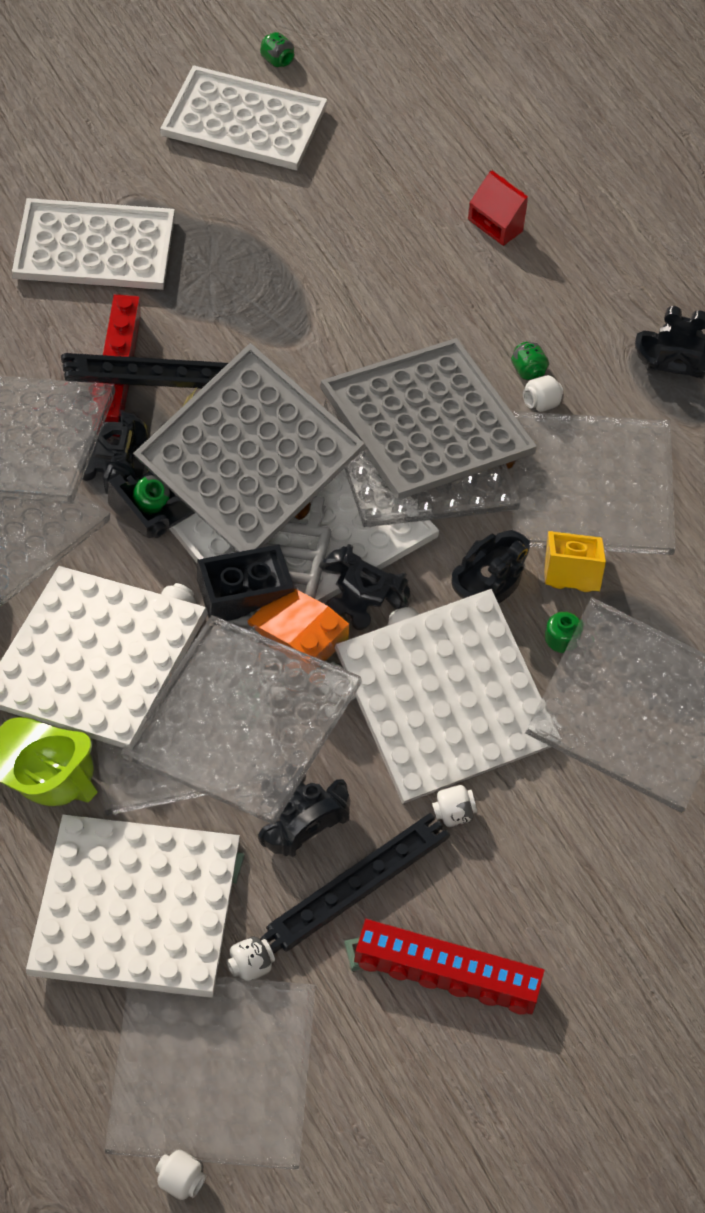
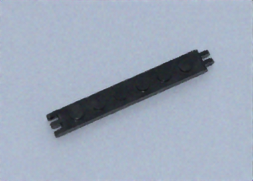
(138, 370)
(354, 884)

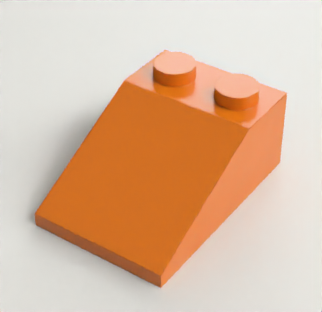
(301, 624)

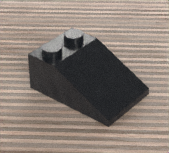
(243, 581)

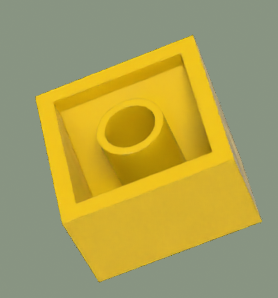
(574, 561)

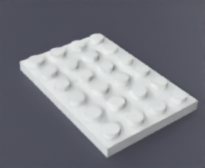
(244, 117)
(94, 244)

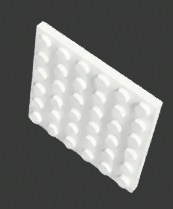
(95, 655)
(444, 694)
(135, 906)

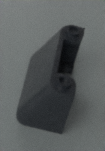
(150, 525)

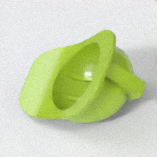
(46, 762)

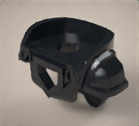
(678, 339)
(118, 456)
(504, 556)
(363, 586)
(306, 806)

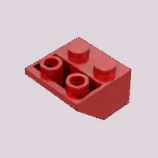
(498, 208)

